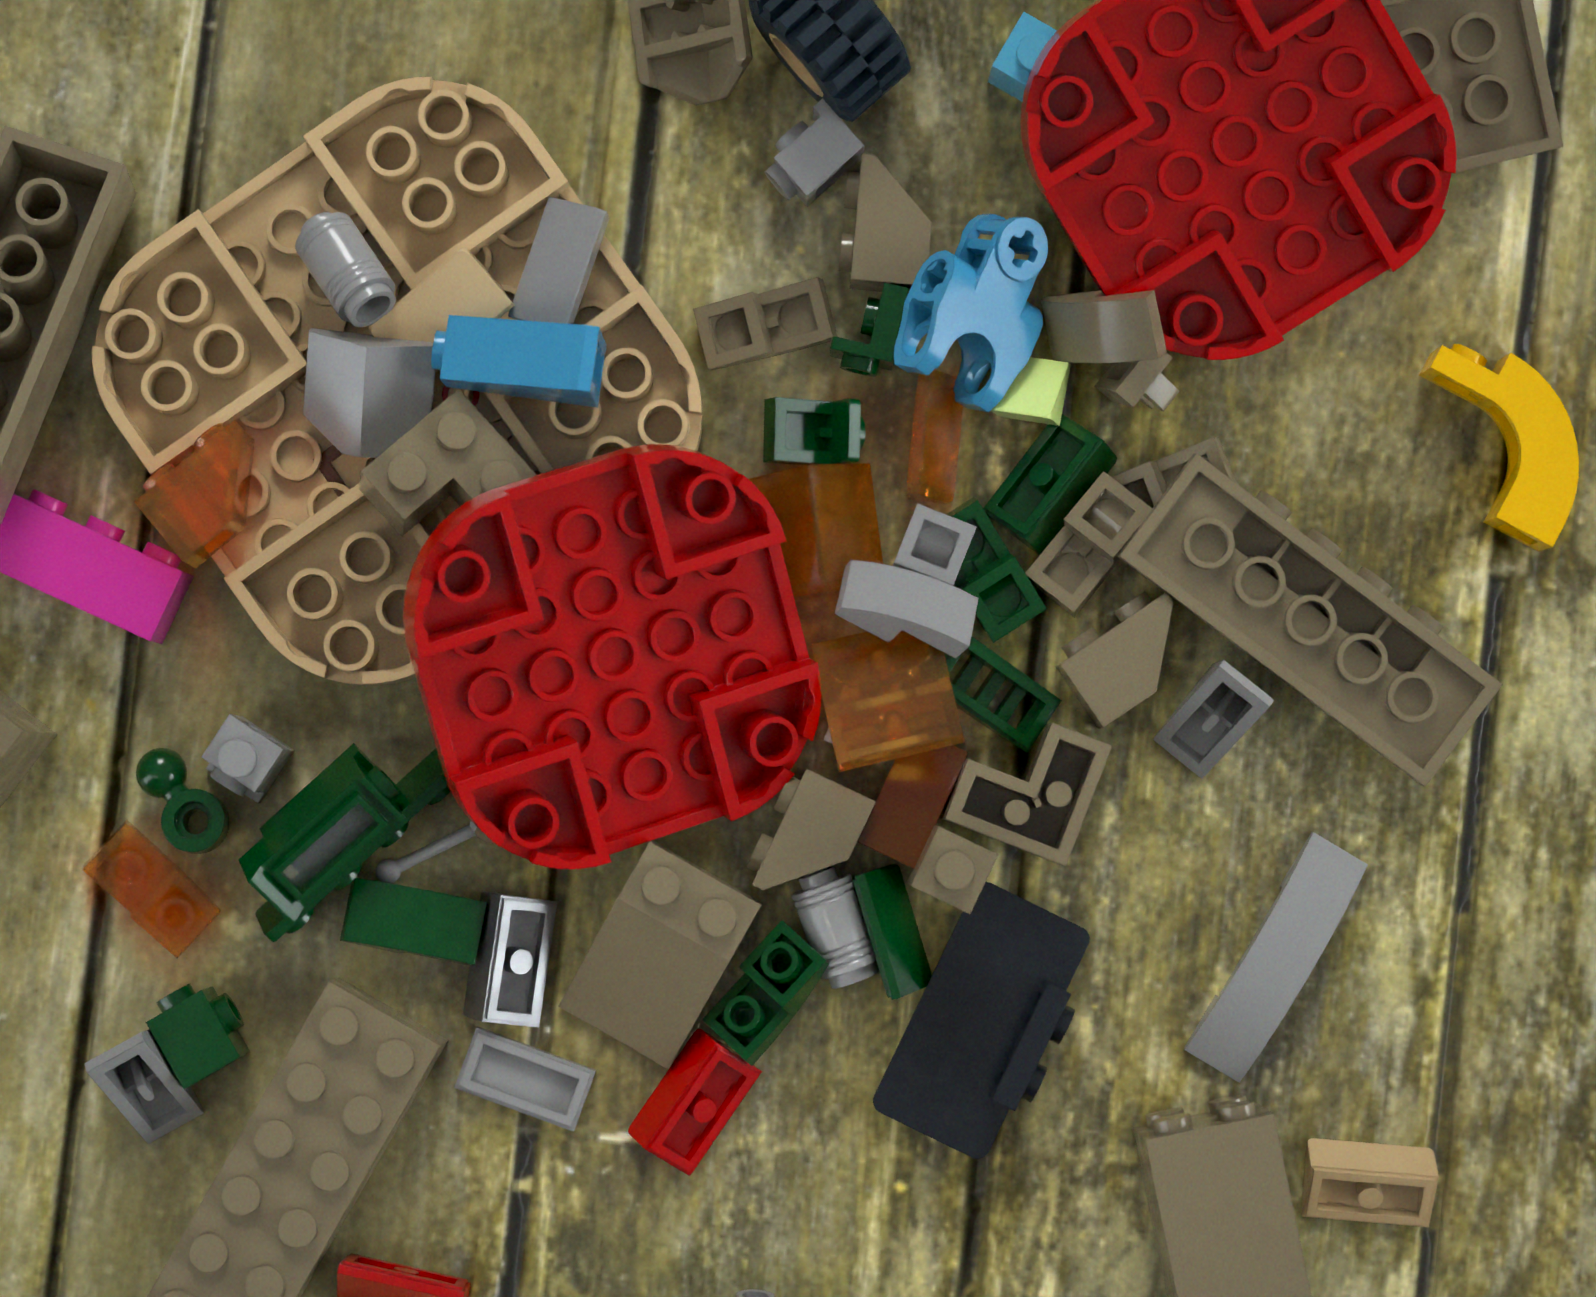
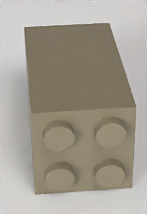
(1221, 1202)

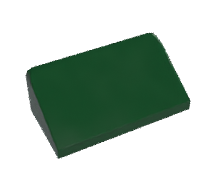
(1049, 482)
(892, 930)

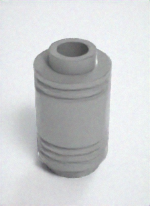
(346, 268)
(835, 926)

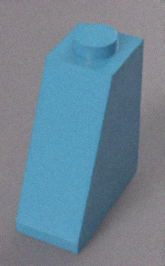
(521, 358)

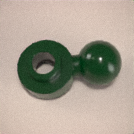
(164, 775)

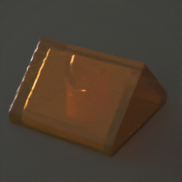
(826, 522)

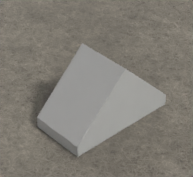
(1212, 718)
(144, 1086)

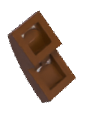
(911, 803)

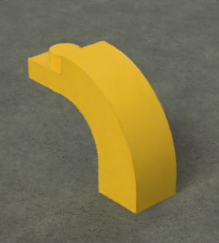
(1537, 437)

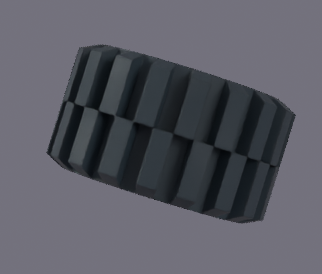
(834, 49)

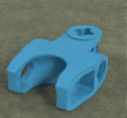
(981, 303)

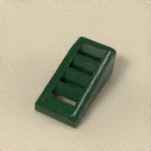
(1035, 717)

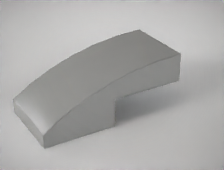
(896, 599)

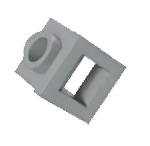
(814, 155)
(245, 757)

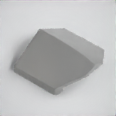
(366, 389)

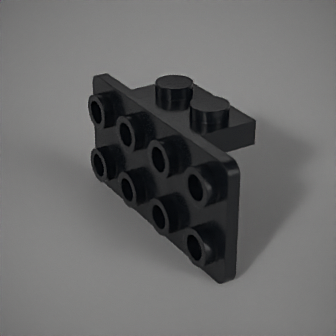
(984, 1022)

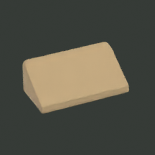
(454, 288)
(1369, 1182)

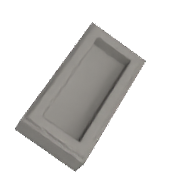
(525, 1078)

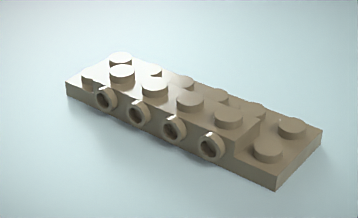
(1311, 618)

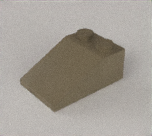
(659, 954)

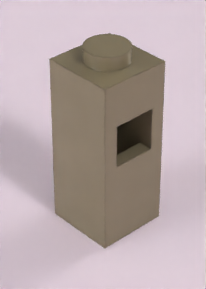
(952, 869)

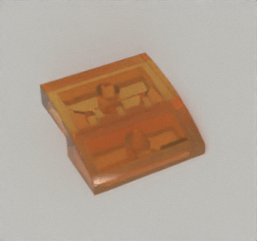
(885, 698)

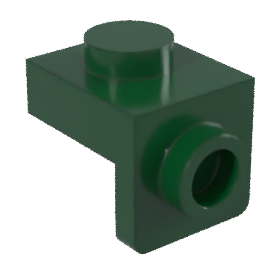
(812, 431)

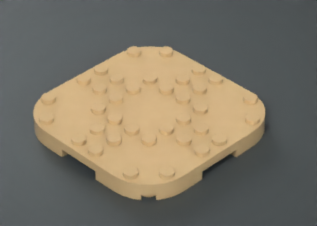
(219, 326)

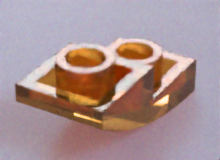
(151, 888)

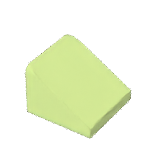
(1036, 393)

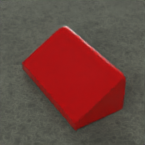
(693, 1102)
(379, 1278)

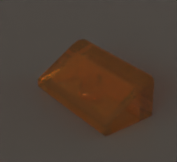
(934, 439)

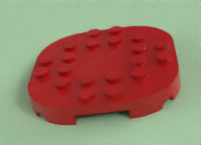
(1237, 157)
(611, 654)

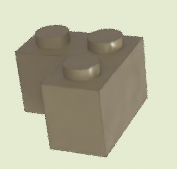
(440, 457)
(1045, 808)

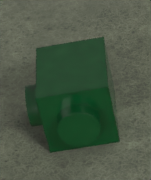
(198, 1033)

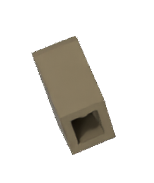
(889, 230)
(1121, 665)
(815, 833)

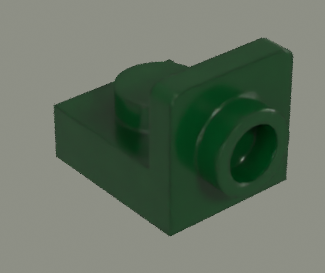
(880, 321)

